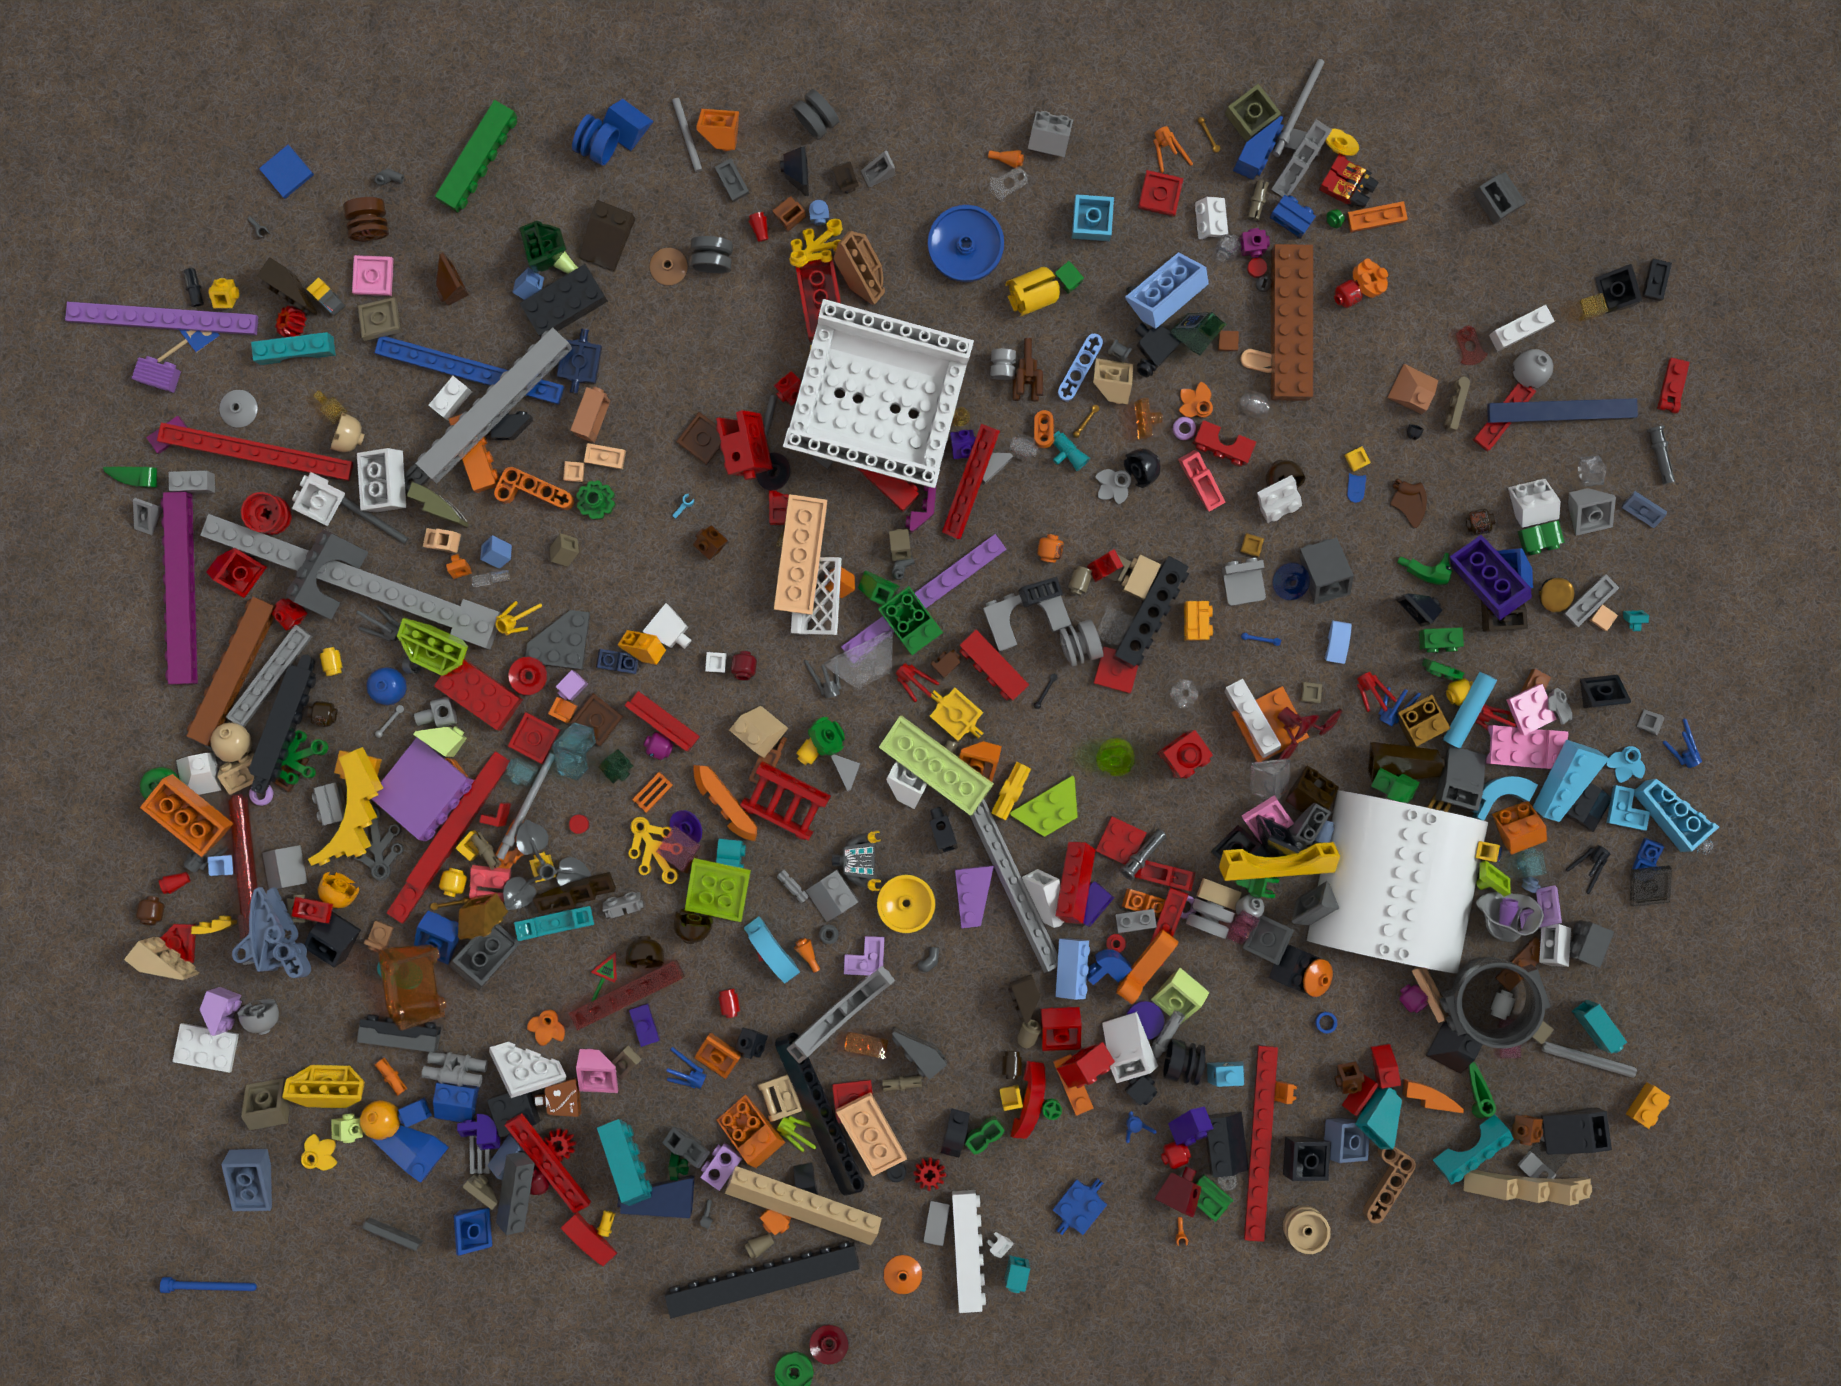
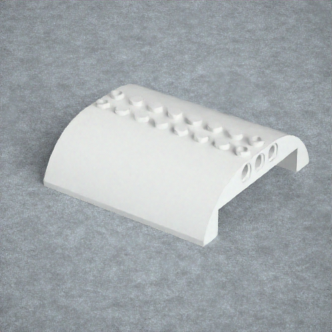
(1400, 881)

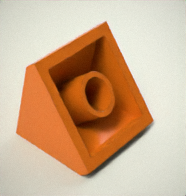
(718, 1055)

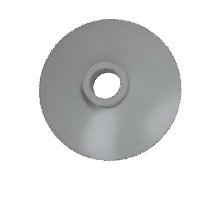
(246, 412)

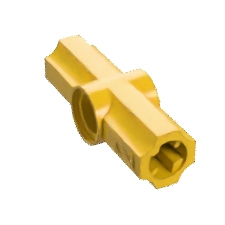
(1011, 790)

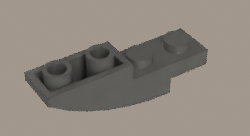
(1309, 825)

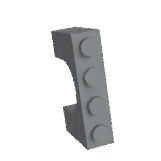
(999, 617)

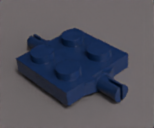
(581, 362)

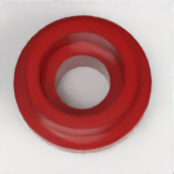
(1109, 943)

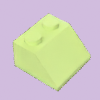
(1180, 994)

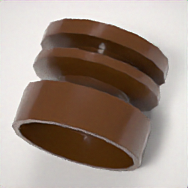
(366, 219)

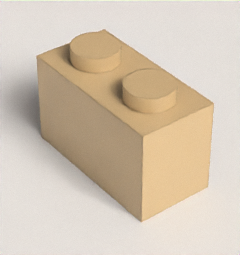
(1141, 577)

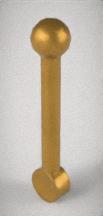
(1216, 148)
(1095, 408)
(434, 906)

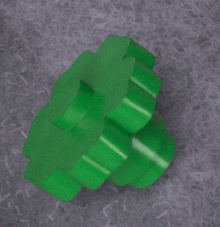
(595, 500)

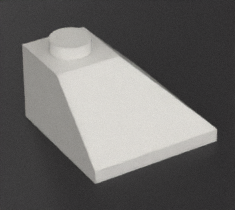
(199, 773)
(905, 785)

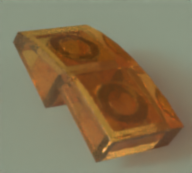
(866, 1045)

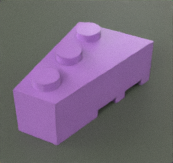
(972, 893)

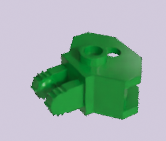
(1257, 886)

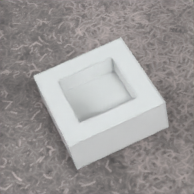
(716, 662)

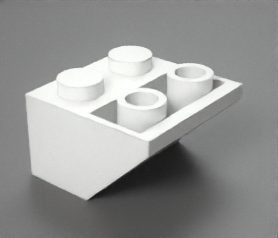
(1534, 503)

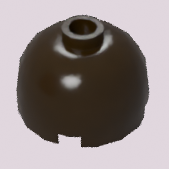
(1282, 469)
(691, 926)
(644, 953)

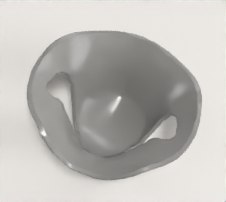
(1490, 906)

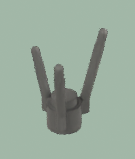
(389, 629)
(830, 688)
(196, 862)

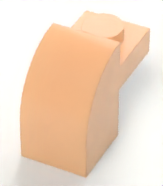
(442, 540)

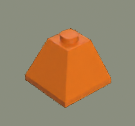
(719, 128)
(982, 758)

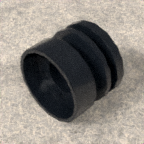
(1185, 1062)

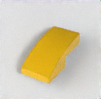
(217, 925)

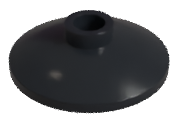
(768, 479)

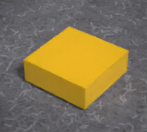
(1357, 458)

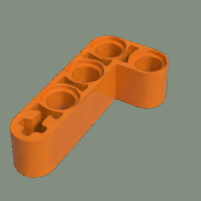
(537, 491)
(1146, 966)

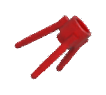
(907, 674)
(1368, 682)
(1486, 714)

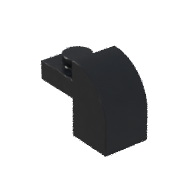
(955, 1133)

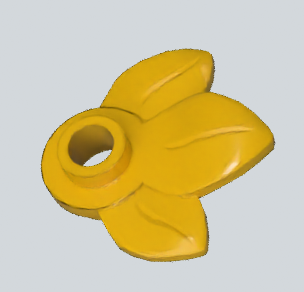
(320, 1151)

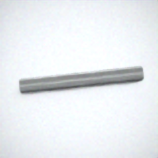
(1589, 1059)

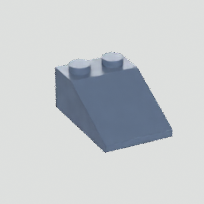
(248, 1179)

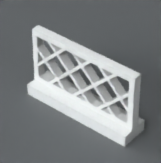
(800, 621)

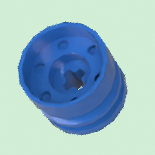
(595, 139)

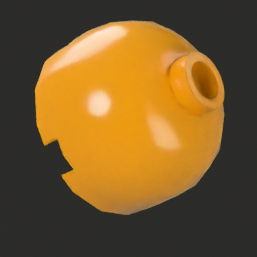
(333, 889)
(380, 1120)

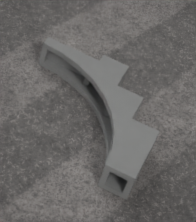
(839, 1013)

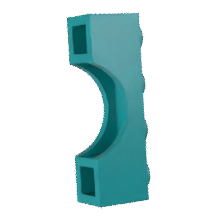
(278, 349)
(1457, 1164)

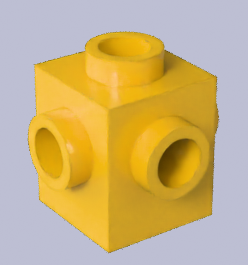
(223, 293)

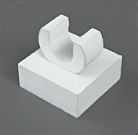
(1001, 1246)

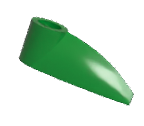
(134, 476)
(1480, 1094)

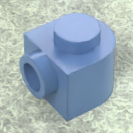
(819, 212)

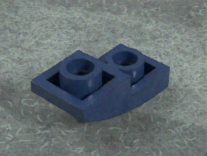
(617, 661)

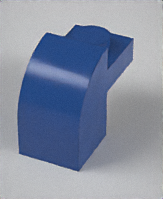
(1108, 962)

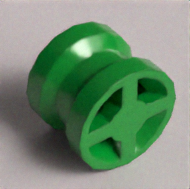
(1051, 1111)

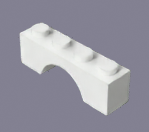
(1250, 712)

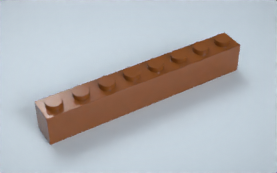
(232, 670)

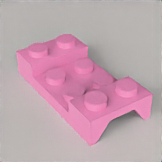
(1531, 750)

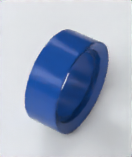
(1318, 1019)

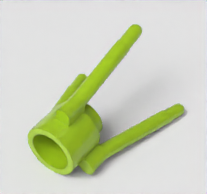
(787, 1129)

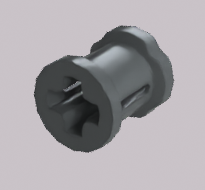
(1119, 351)

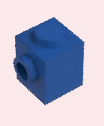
(414, 1112)

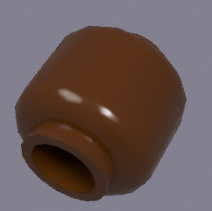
(150, 911)

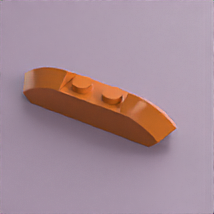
(709, 782)

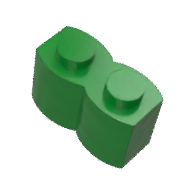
(1540, 537)
(979, 1138)

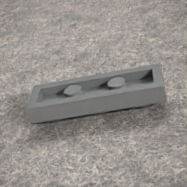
(1590, 601)

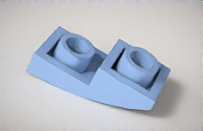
(1338, 642)

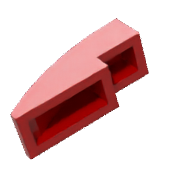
(1166, 875)
(587, 1239)

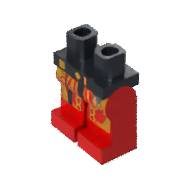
(1347, 181)

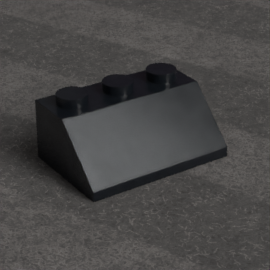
(1226, 1145)

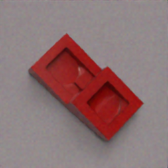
(1105, 565)

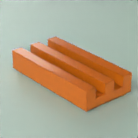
(658, 797)

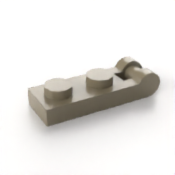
(1457, 403)

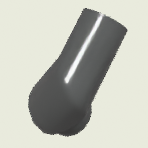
(388, 175)
(900, 566)
(930, 962)

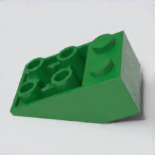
(910, 620)

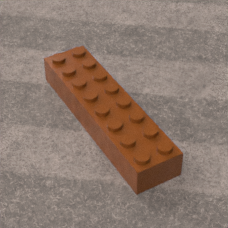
(1292, 322)

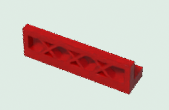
(662, 721)

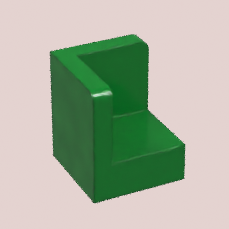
(1069, 277)

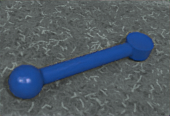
(1276, 641)

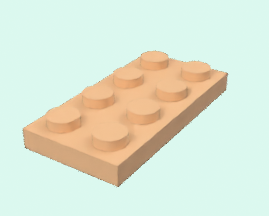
(871, 1134)

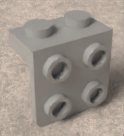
(1244, 581)

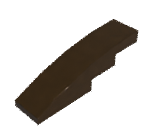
(575, 892)

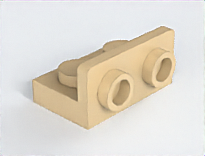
(236, 775)

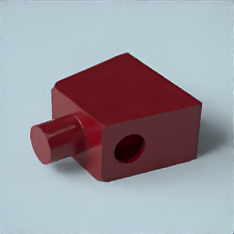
(1180, 1192)

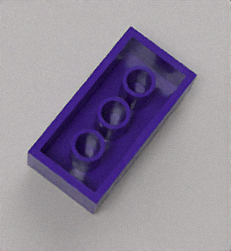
(1490, 577)

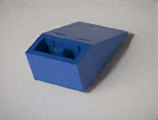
(1257, 150)

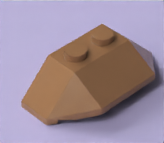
(860, 266)

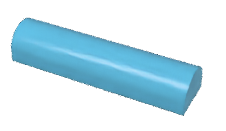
(1470, 709)

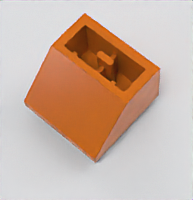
(1520, 827)

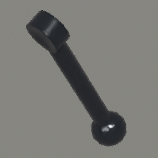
(1053, 677)

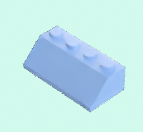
(1168, 289)

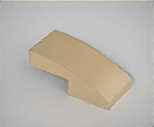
(1218, 894)

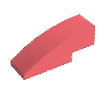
(1201, 480)

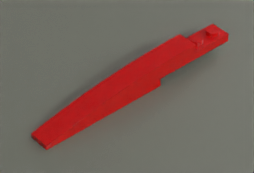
(448, 838)

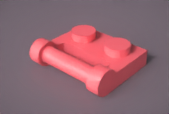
(485, 877)

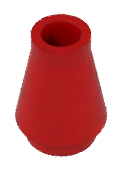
(759, 226)
(173, 882)

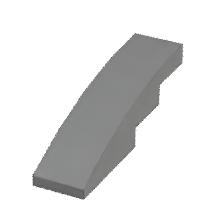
(1301, 158)

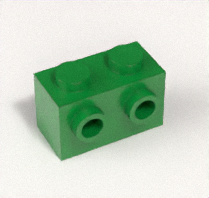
(1441, 638)

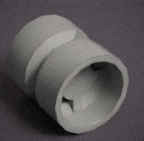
(1003, 363)

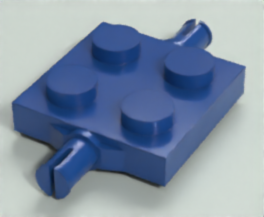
(1079, 1206)

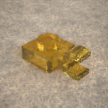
(331, 408)

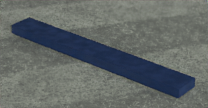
(1562, 410)

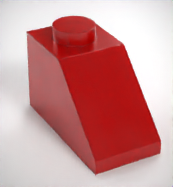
(1385, 1066)

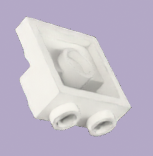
(317, 499)
(1279, 499)

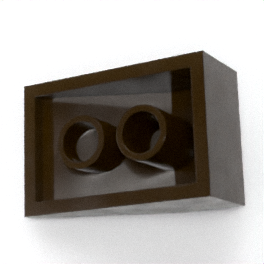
(606, 235)

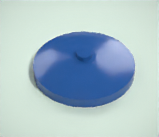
(965, 243)

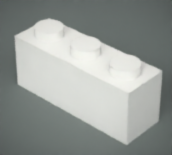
(1521, 328)

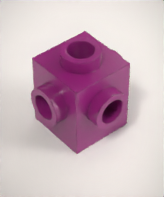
(1254, 242)

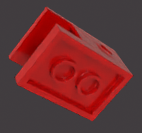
(744, 444)
(1185, 754)

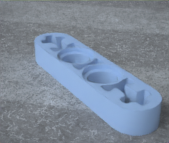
(1081, 368)

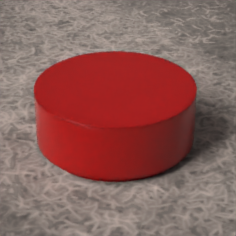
(1257, 267)
(579, 824)

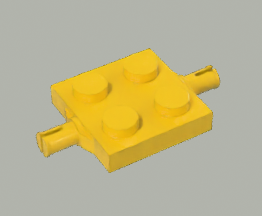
(956, 714)

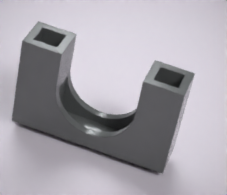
(325, 549)

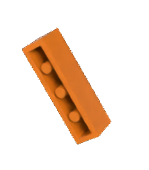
(479, 465)

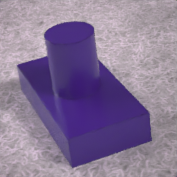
(644, 1024)

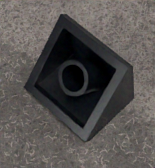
(1619, 288)
(1603, 691)

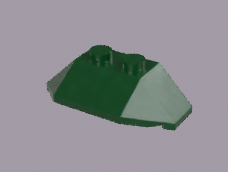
(542, 245)

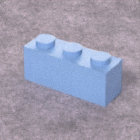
(1072, 968)

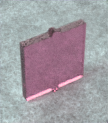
(678, 848)

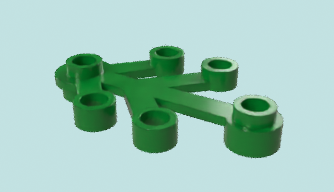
(293, 757)

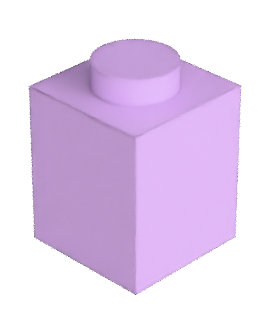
(571, 685)

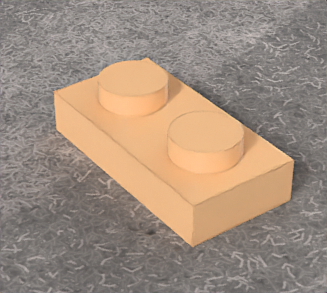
(604, 456)

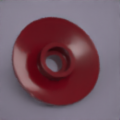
(828, 1354)

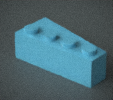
(1568, 779)
(1674, 816)

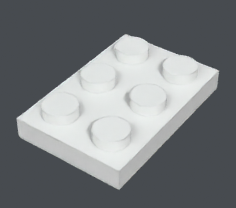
(201, 1049)

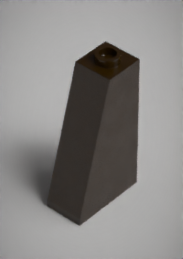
(1406, 760)

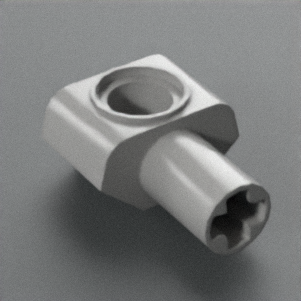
(434, 715)

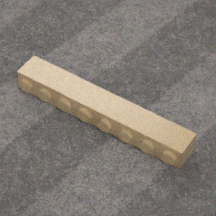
(803, 1205)

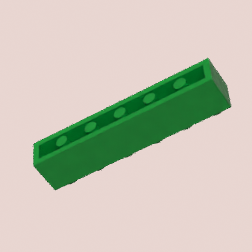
(476, 156)

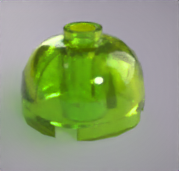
(1115, 756)

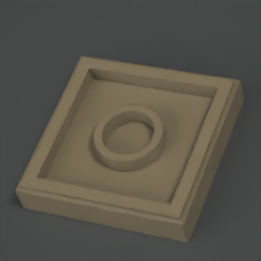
(379, 319)

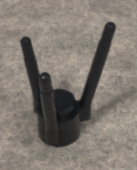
(1599, 857)

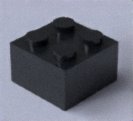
(505, 1108)

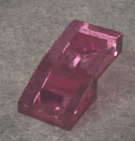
(1241, 927)

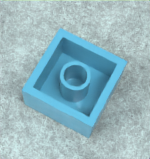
(1092, 217)

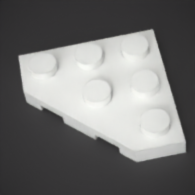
(525, 1069)

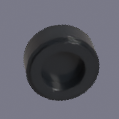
(896, 1173)

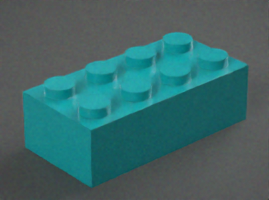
(624, 1162)

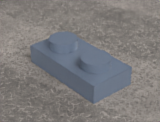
(1644, 509)

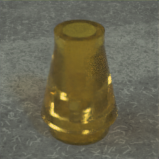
(958, 420)

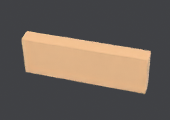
(1430, 989)

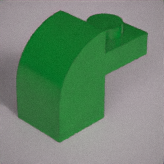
(1397, 788)

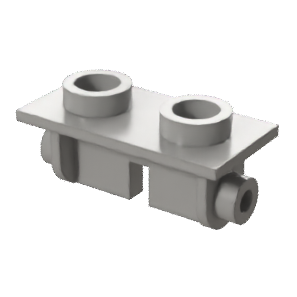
(630, 901)
(1136, 921)

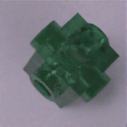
(616, 766)

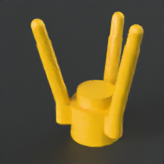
(506, 623)

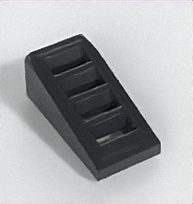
(1023, 592)

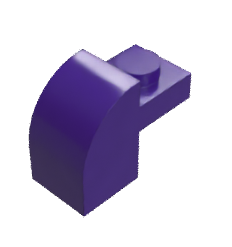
(484, 1130)

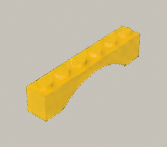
(1314, 860)

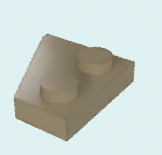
(481, 1189)

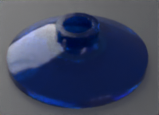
(1284, 577)

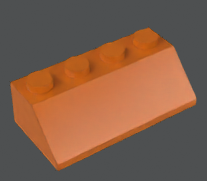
(186, 815)

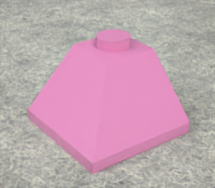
(596, 1072)

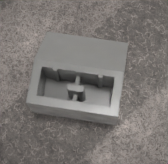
(1050, 133)

